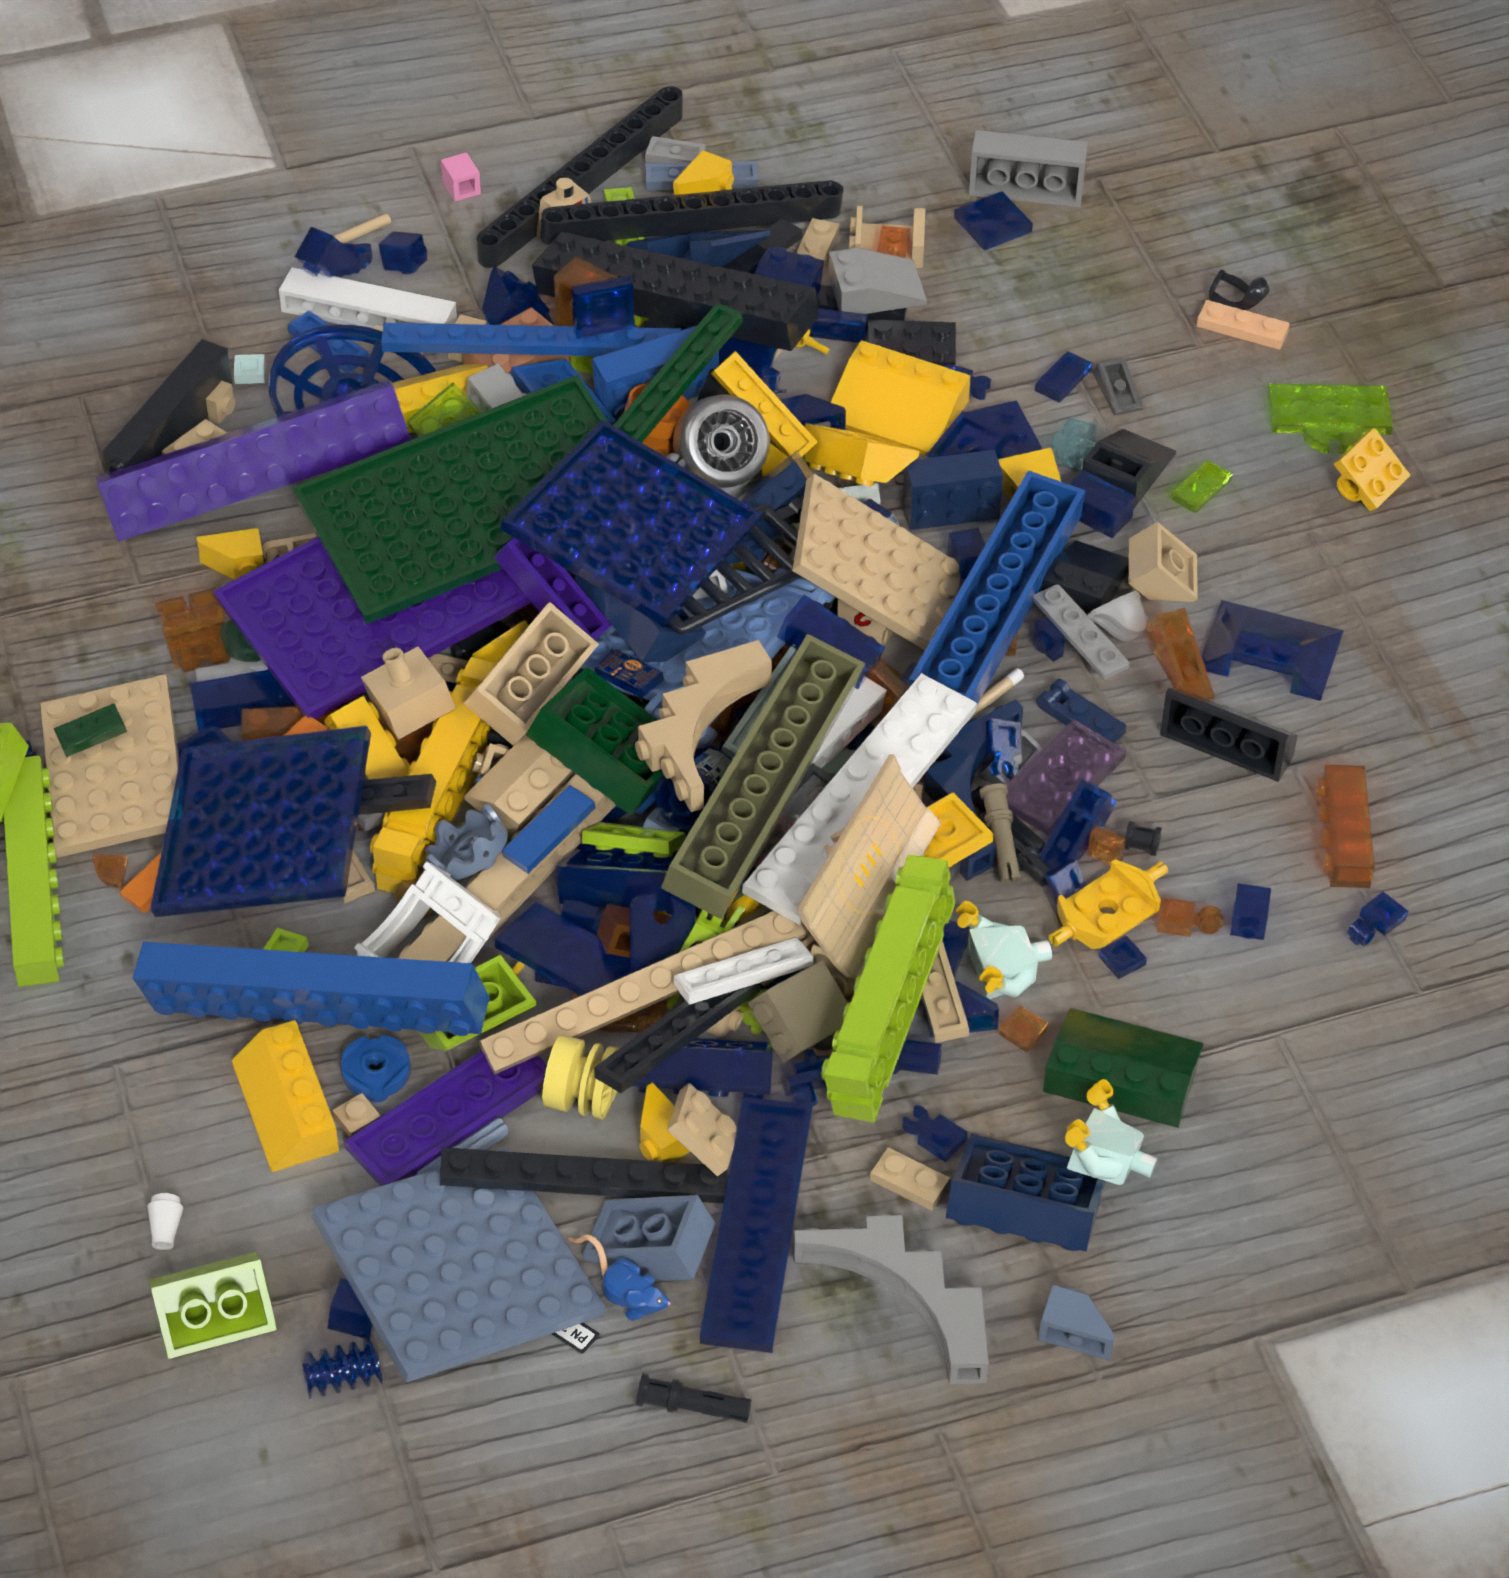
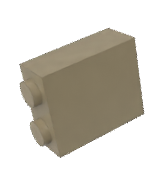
(800, 1011)

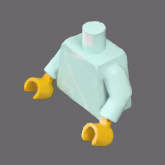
(1001, 953)
(1105, 1144)

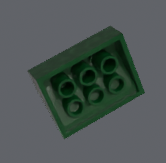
(594, 735)
(1144, 1066)

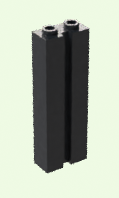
(171, 409)

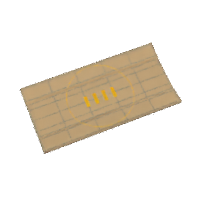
(863, 867)

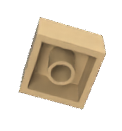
(407, 691)

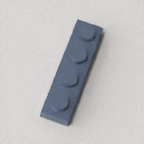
(662, 175)

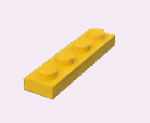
(783, 426)

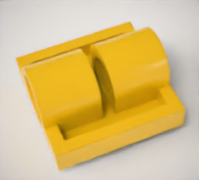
(1369, 471)

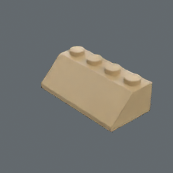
(520, 784)

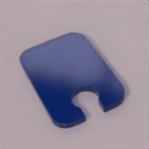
(655, 941)

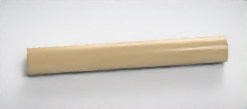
(363, 228)

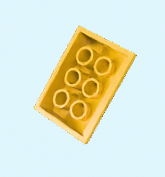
(900, 397)

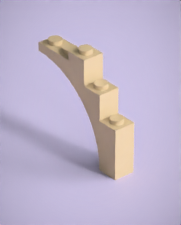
(686, 712)

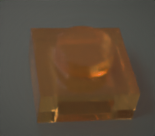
(1106, 845)
(1023, 1028)

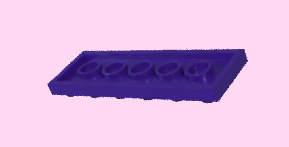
(442, 1116)

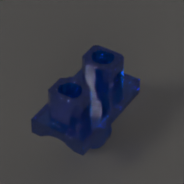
(802, 1085)

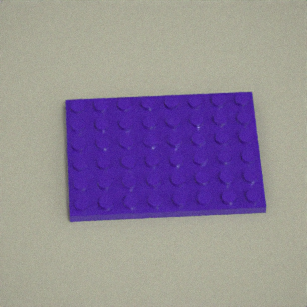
(316, 639)

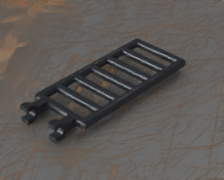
(781, 521)

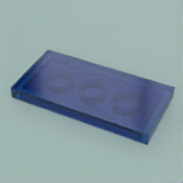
(561, 951)

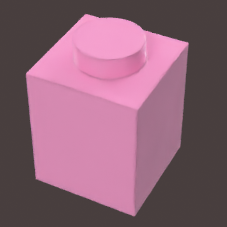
(460, 177)

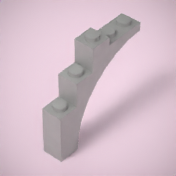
(917, 1277)

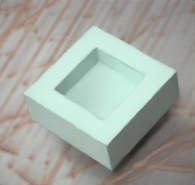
(249, 369)

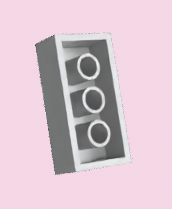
(1028, 168)

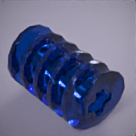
(341, 1368)

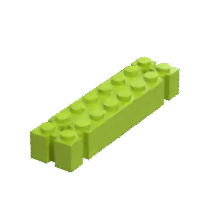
(889, 988)

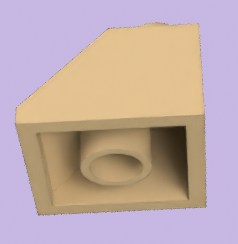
(1162, 566)

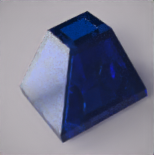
(510, 296)

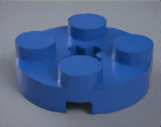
(380, 1083)

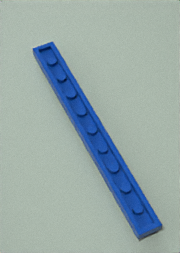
(509, 339)

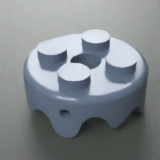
(471, 845)

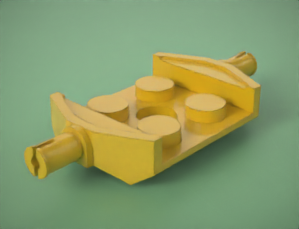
(1122, 888)

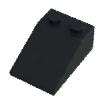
(1087, 574)

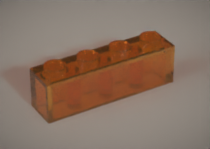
(1347, 826)

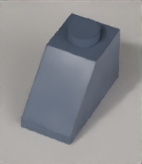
(1075, 1323)

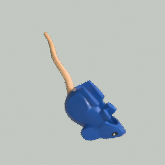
(626, 1286)

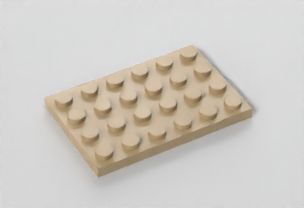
(873, 563)
(118, 786)

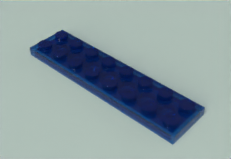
(756, 1225)

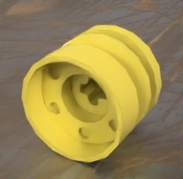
(572, 1076)

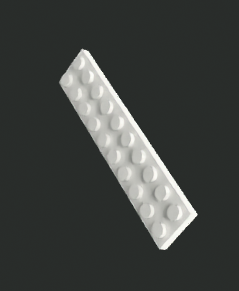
(912, 730)

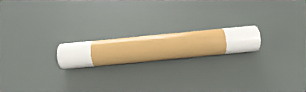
(998, 690)

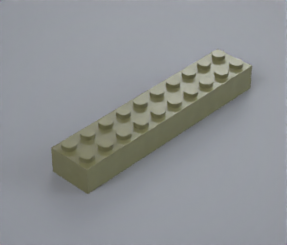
(763, 777)

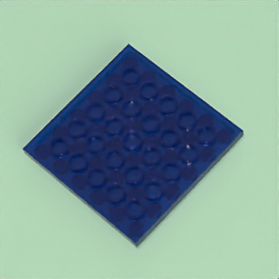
(631, 522)
(262, 822)

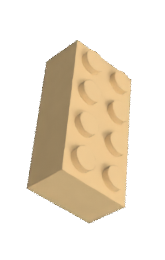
(531, 673)

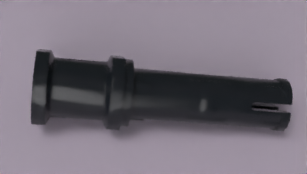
(676, 1396)

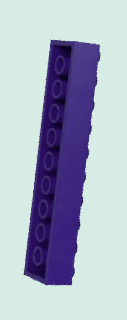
(253, 460)

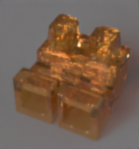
(192, 633)

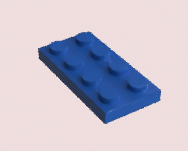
(540, 375)

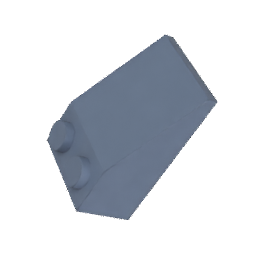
(655, 1234)

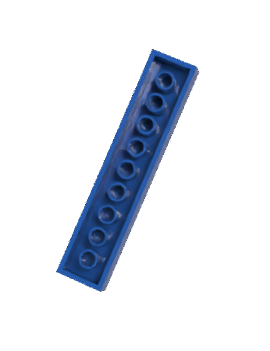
(1001, 586)
(312, 988)

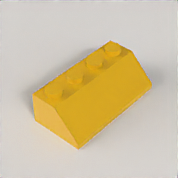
(420, 390)
(856, 455)
(285, 1098)

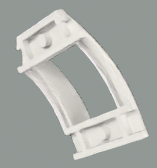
(449, 900)

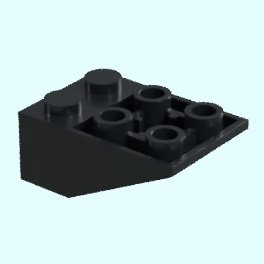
(1128, 462)

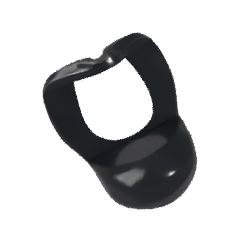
(1253, 294)

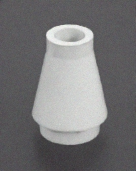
(164, 1219)

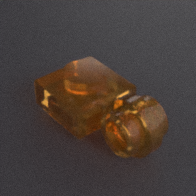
(1179, 917)

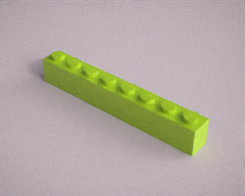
(32, 878)

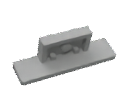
(1081, 631)

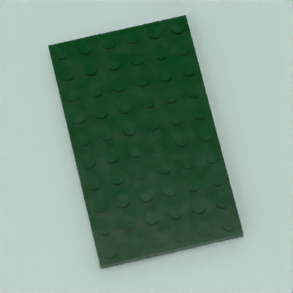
(435, 505)

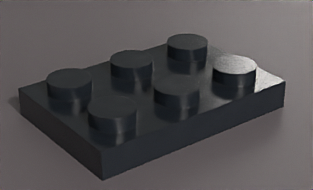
(920, 339)

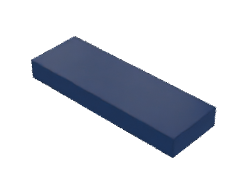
(338, 347)
(548, 829)

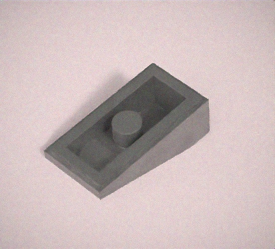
(1118, 386)

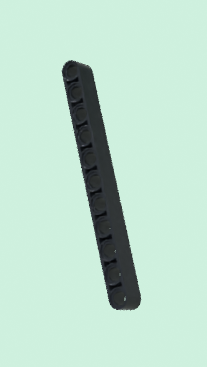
(586, 170)
(694, 212)

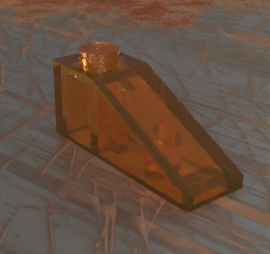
(1179, 653)

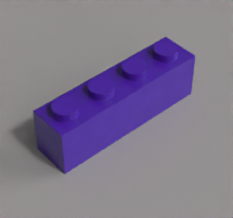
(548, 582)

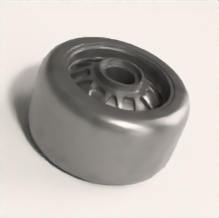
(743, 434)

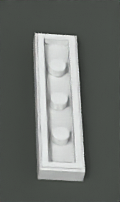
(743, 970)

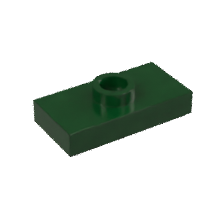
(90, 730)

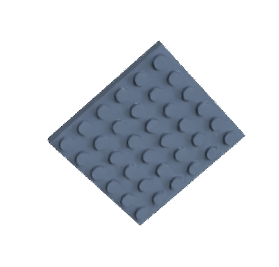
(455, 1269)

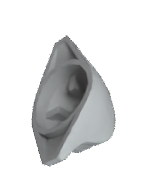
(1121, 617)

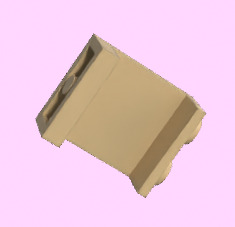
(868, 235)

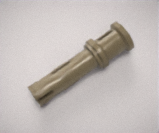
(999, 819)

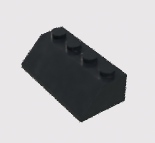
(1227, 734)

